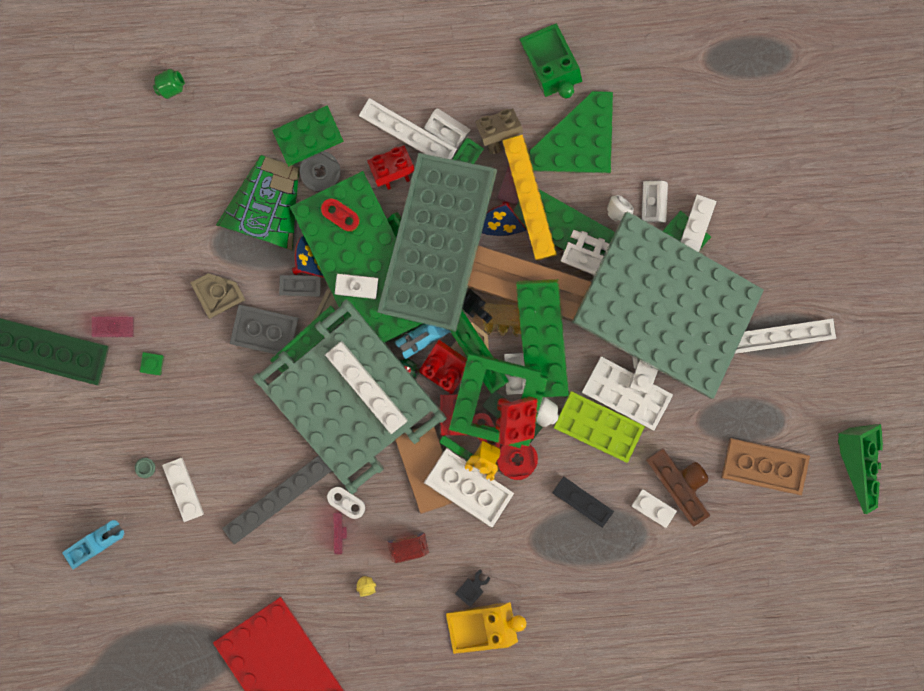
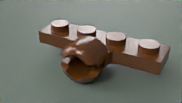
(682, 484)

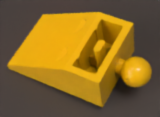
(484, 628)

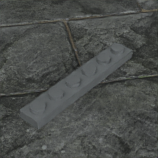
(276, 499)

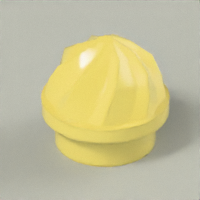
(365, 586)

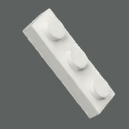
(183, 489)

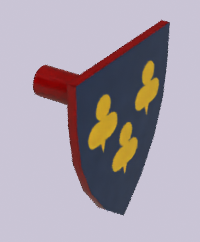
(502, 221)
(305, 259)

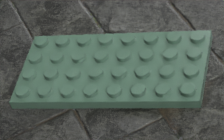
(437, 241)

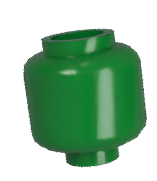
(168, 83)

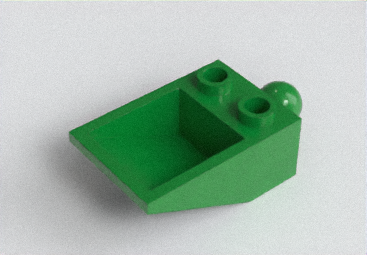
(552, 61)

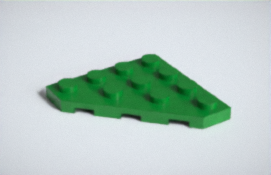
(580, 140)

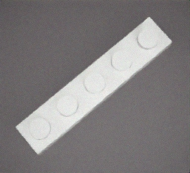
(406, 131)
(366, 387)

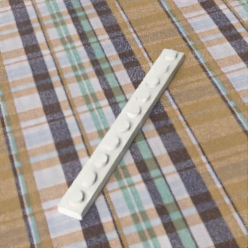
(692, 237)
(782, 336)

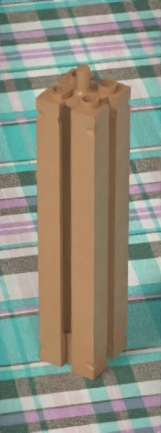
(498, 274)

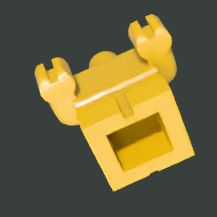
(484, 460)

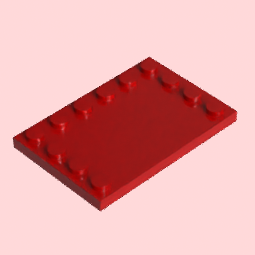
(275, 653)

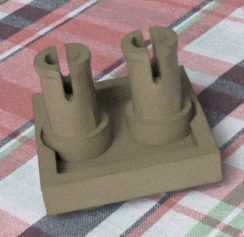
(497, 128)

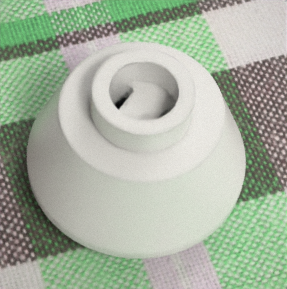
(617, 207)

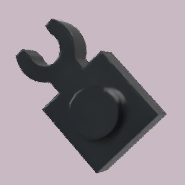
(471, 590)

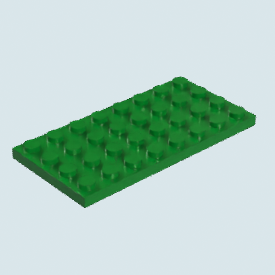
(355, 253)

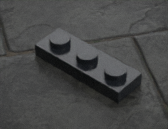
(582, 502)

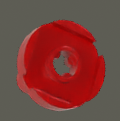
(514, 471)

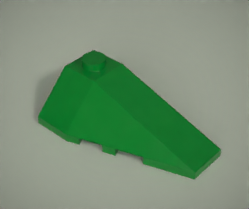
(860, 455)

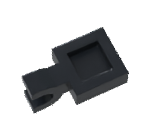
(473, 305)

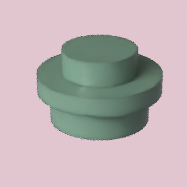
(144, 467)

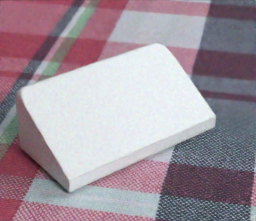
(447, 128)
(654, 201)

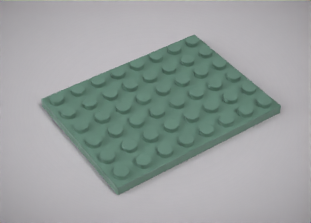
(668, 305)

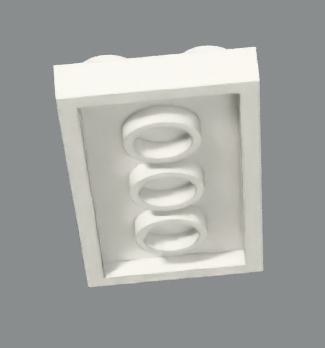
(468, 488)

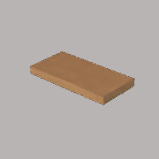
(419, 462)
(765, 466)

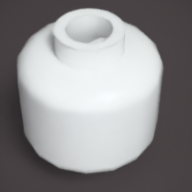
(547, 413)

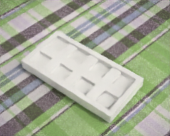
(611, 386)

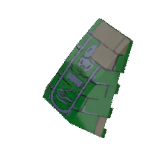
(264, 203)

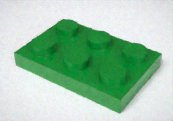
(307, 135)

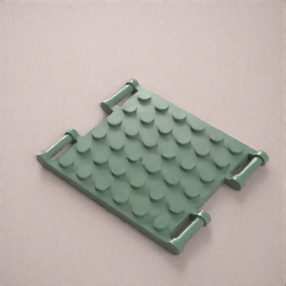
(332, 412)

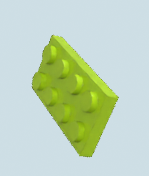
(599, 427)

